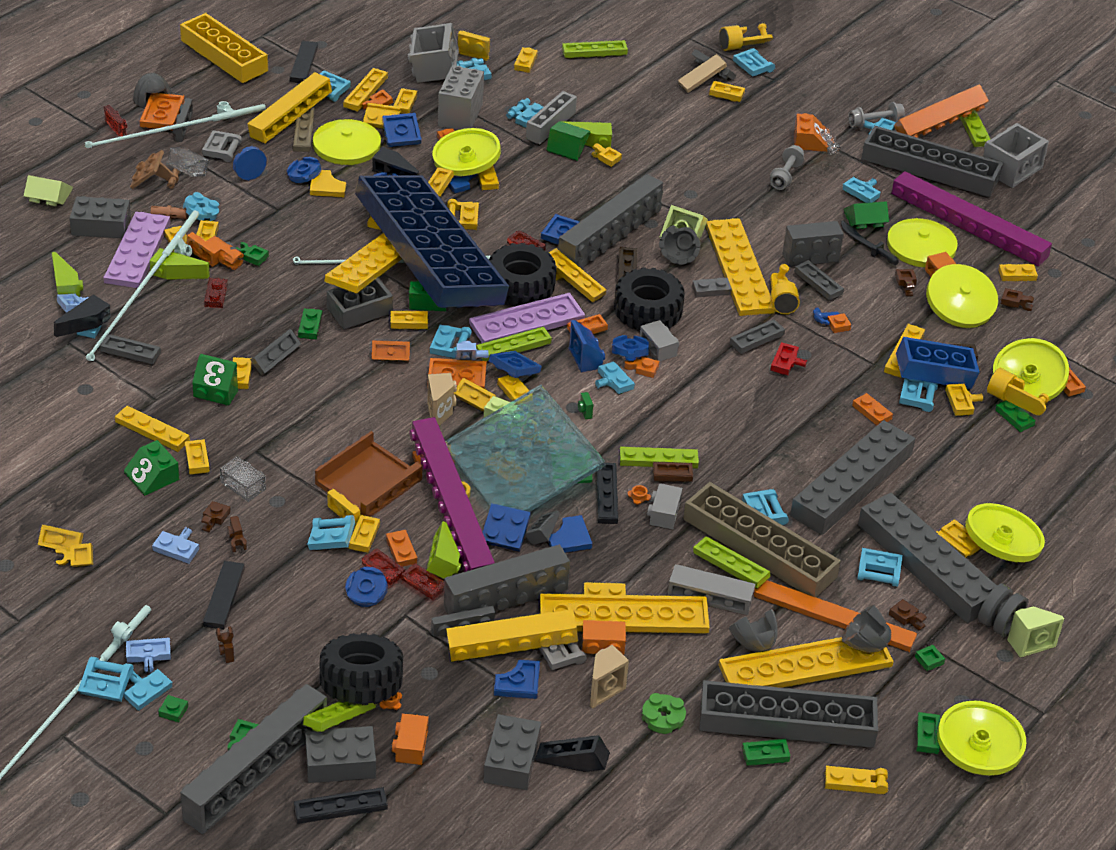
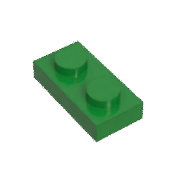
(310, 324)
(1015, 416)
(927, 733)
(766, 752)

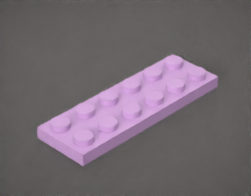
(136, 249)
(544, 313)

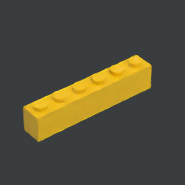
(289, 107)
(512, 635)

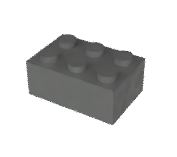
(100, 217)
(812, 242)
(359, 307)
(512, 752)
(340, 754)

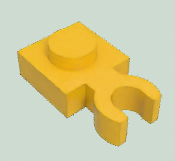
(78, 555)

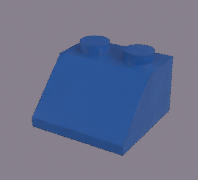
(585, 348)

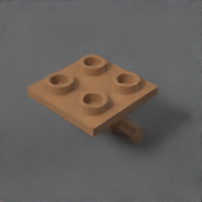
(154, 166)

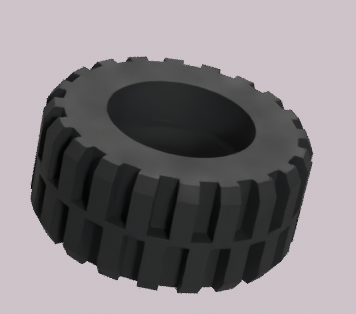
(527, 272)
(663, 293)
(361, 669)

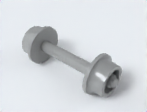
(857, 116)
(780, 177)

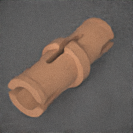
(170, 211)

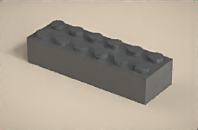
(508, 581)

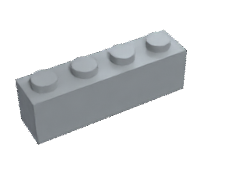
(557, 110)
(720, 590)

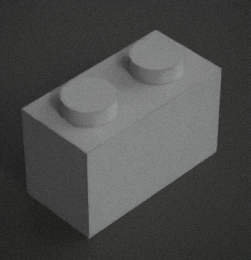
(661, 341)
(665, 506)

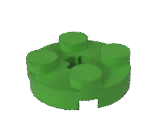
(663, 703)

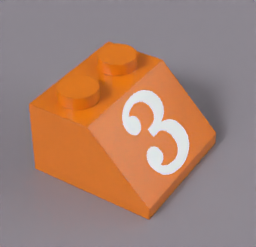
(807, 133)

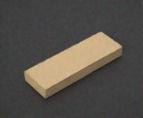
(702, 73)

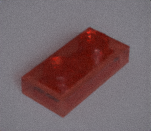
(115, 121)
(521, 237)
(216, 292)
(389, 568)
(423, 581)

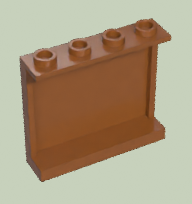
(368, 475)

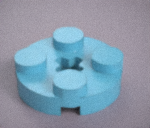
(206, 207)

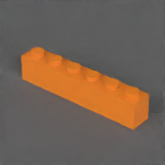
(943, 112)

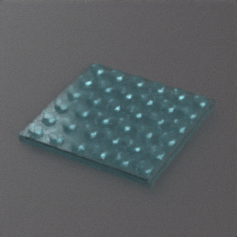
(524, 452)

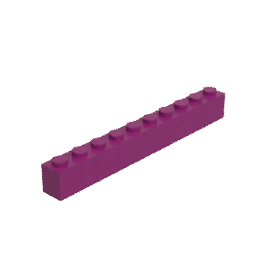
(971, 218)
(450, 494)

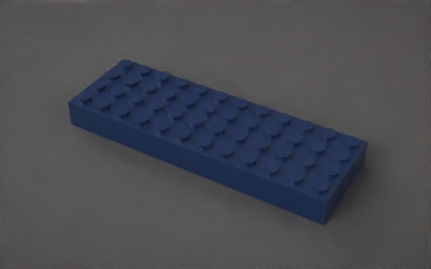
(431, 241)

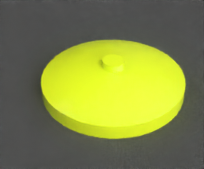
(346, 142)
(467, 151)
(918, 238)
(962, 296)
(1037, 363)
(1004, 532)
(981, 738)

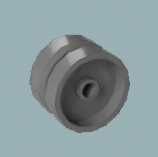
(1000, 609)

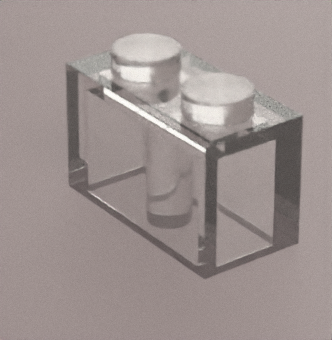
(188, 161)
(243, 478)

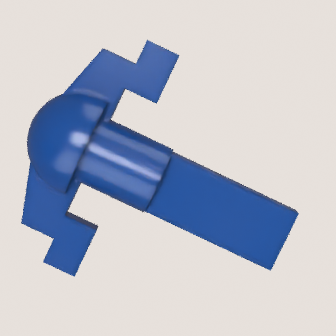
(822, 317)

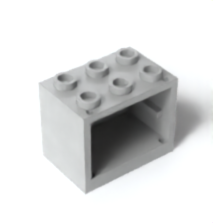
(433, 52)
(460, 98)
(1020, 152)

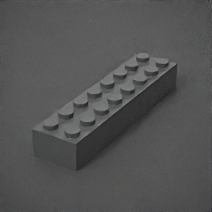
(932, 161)
(612, 221)
(852, 477)
(927, 555)
(788, 713)
(249, 761)

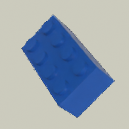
(937, 362)

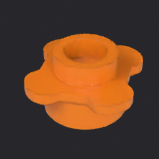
(639, 494)
(392, 703)

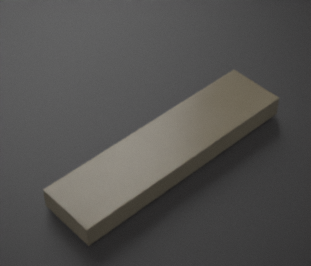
(303, 131)

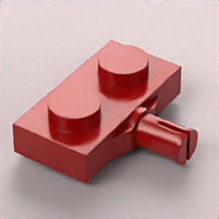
(786, 358)

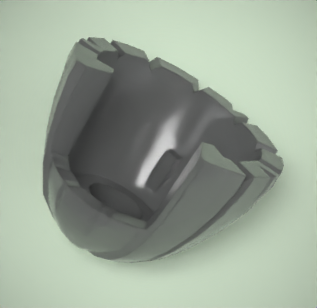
(149, 84)
(680, 244)
(867, 631)
(758, 635)

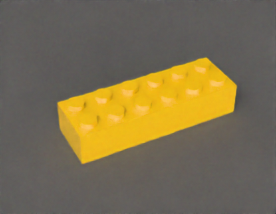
(224, 47)

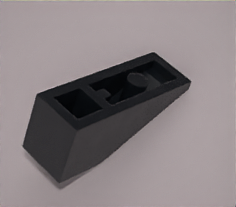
(392, 162)
(83, 317)
(578, 754)

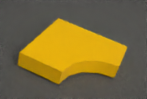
(327, 185)

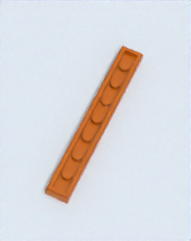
(825, 611)

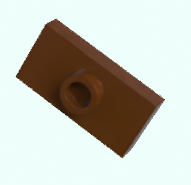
(672, 471)

